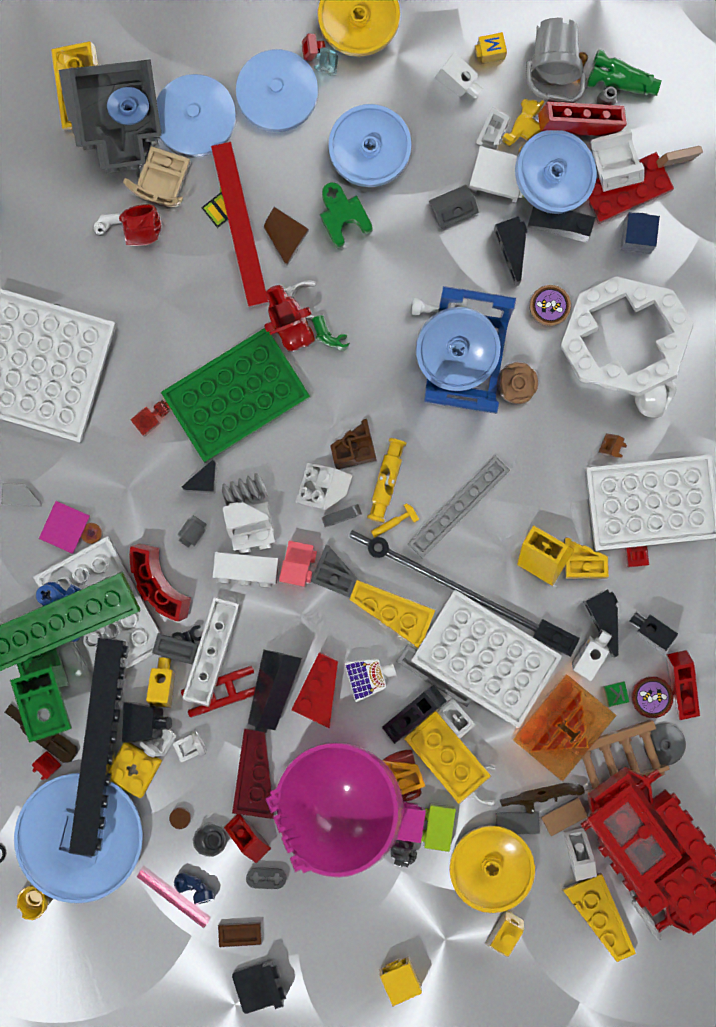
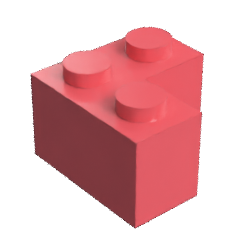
(297, 564)

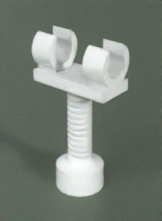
(419, 307)

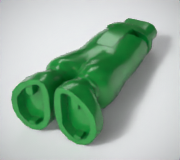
(622, 76)

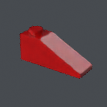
(683, 683)

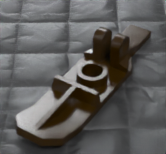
(55, 744)
(542, 795)

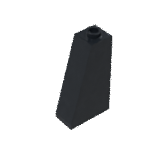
(272, 689)

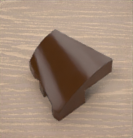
(285, 233)
(354, 447)

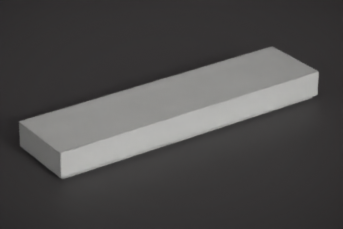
(405, 660)

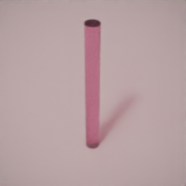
(172, 899)

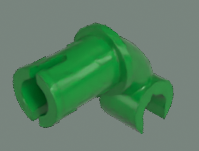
(325, 336)

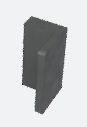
(454, 206)

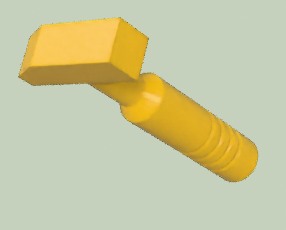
(395, 521)

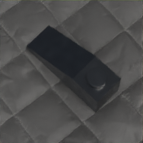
(567, 224)
(512, 243)
(605, 616)
(414, 714)

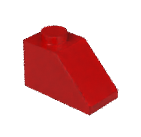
(247, 838)

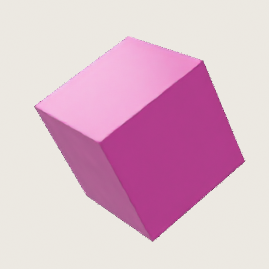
(412, 823)

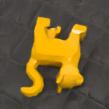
(524, 125)

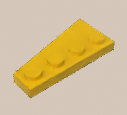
(400, 614)

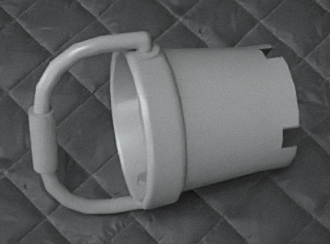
(556, 59)

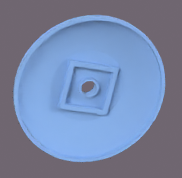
(45, 835)

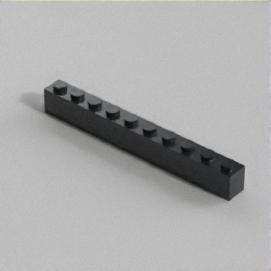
(97, 747)

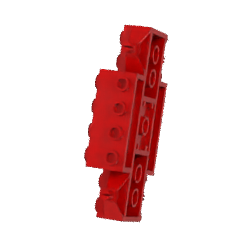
(687, 887)

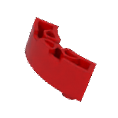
(154, 586)

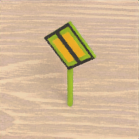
(216, 210)

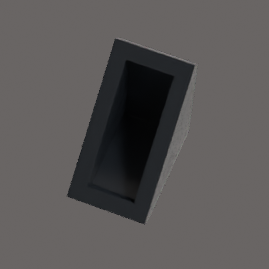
(204, 480)

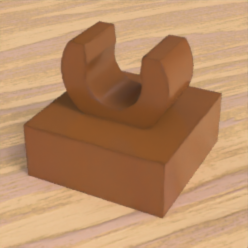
(611, 445)

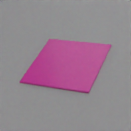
(64, 527)

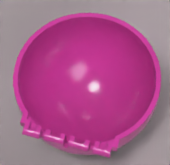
(337, 810)

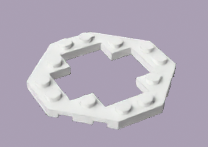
(640, 296)

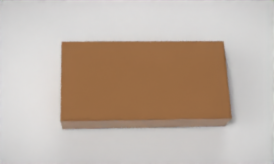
(679, 156)
(564, 816)

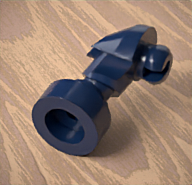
(185, 883)

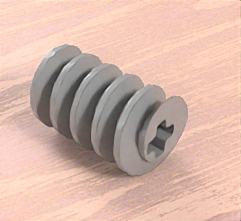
(244, 490)

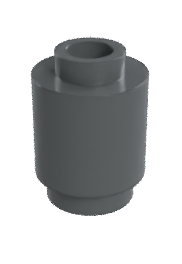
(192, 531)

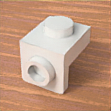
(160, 746)

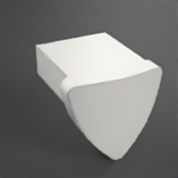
(189, 746)

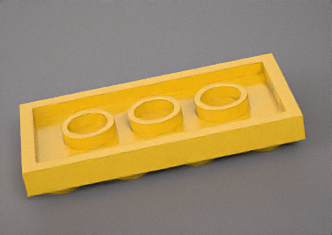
(447, 757)

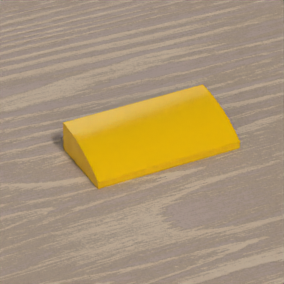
(71, 57)

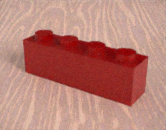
(582, 118)

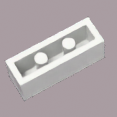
(245, 569)

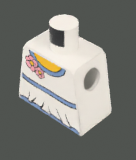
(587, 663)

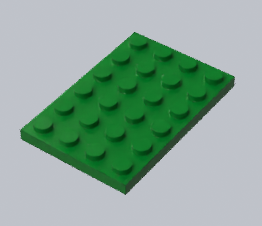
(235, 395)

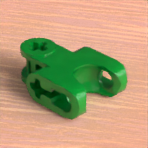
(342, 212)

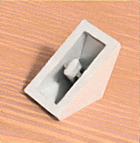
(493, 129)
(456, 718)

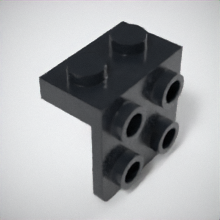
(259, 987)

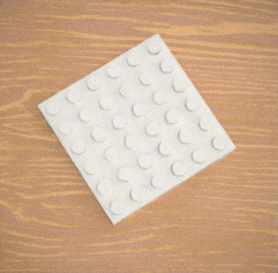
(49, 364)

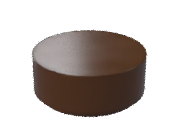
(180, 818)

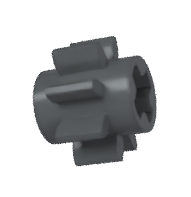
(403, 853)

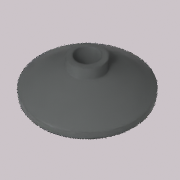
(676, 739)

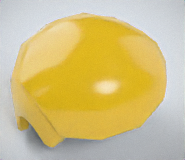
(32, 903)

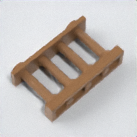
(624, 737)

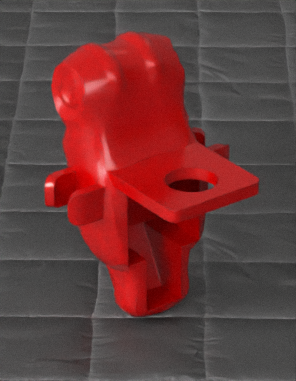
(288, 319)

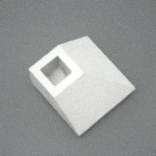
(322, 486)

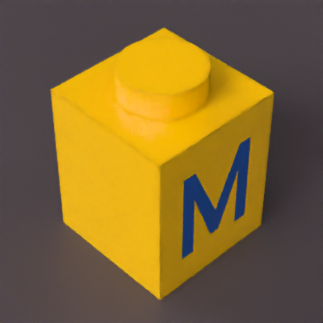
(491, 48)

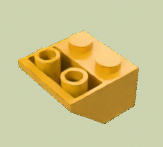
(543, 555)

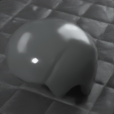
(210, 840)

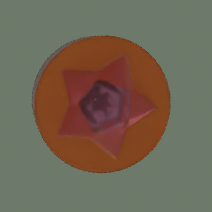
(92, 533)

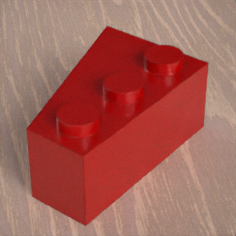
(317, 693)

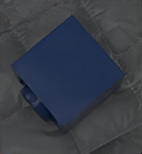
(640, 232)

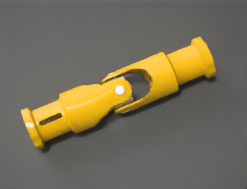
(382, 495)

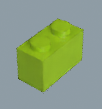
(439, 827)

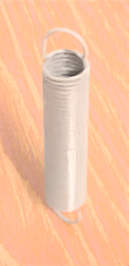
(645, 915)

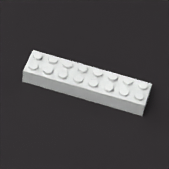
(211, 652)

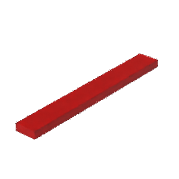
(239, 224)

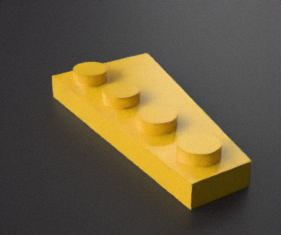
(598, 909)

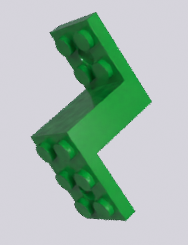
(39, 689)

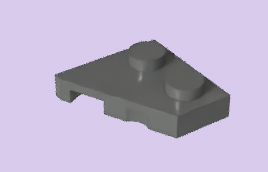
(333, 573)

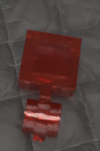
(146, 420)

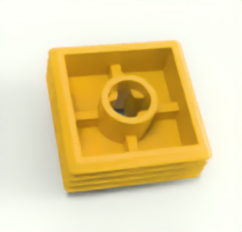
(146, 766)

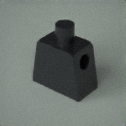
(661, 638)
(143, 722)

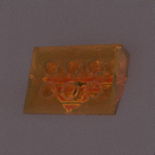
(564, 727)

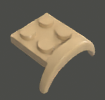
(161, 178)

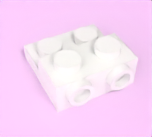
(259, 539)

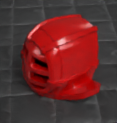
(141, 225)

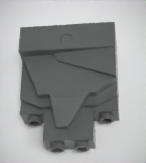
(86, 99)

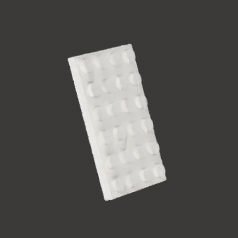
(652, 502)
(90, 567)
(486, 658)

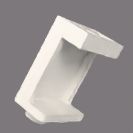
(616, 160)
(495, 174)

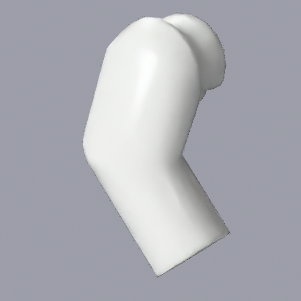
(105, 221)

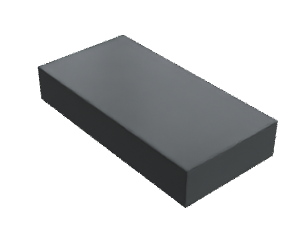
(175, 648)
(519, 822)

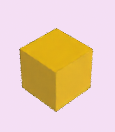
(400, 981)

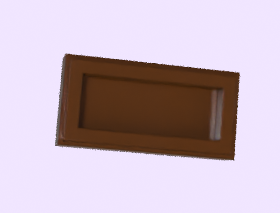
(239, 934)

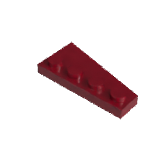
(253, 777)

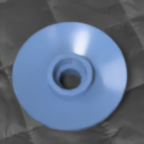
(127, 98)

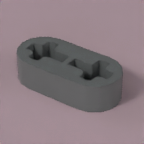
(341, 515)
(266, 884)

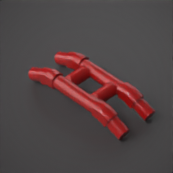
(233, 697)

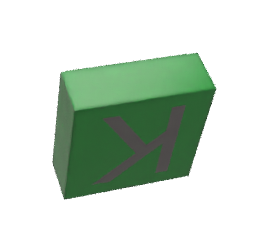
(616, 694)

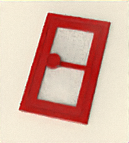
(634, 838)

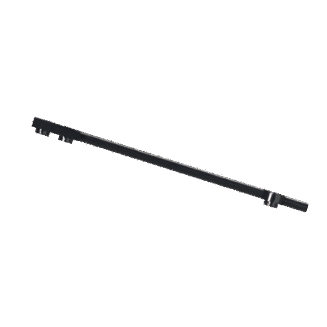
(544, 631)

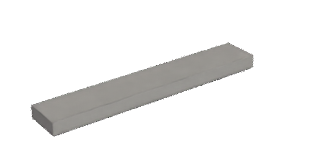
(459, 506)

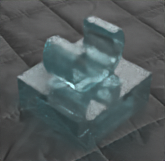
(327, 61)

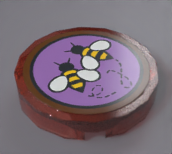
(652, 697)

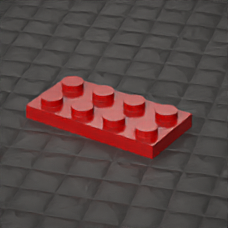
(620, 200)

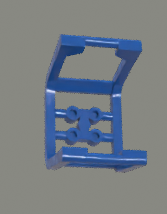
(485, 399)

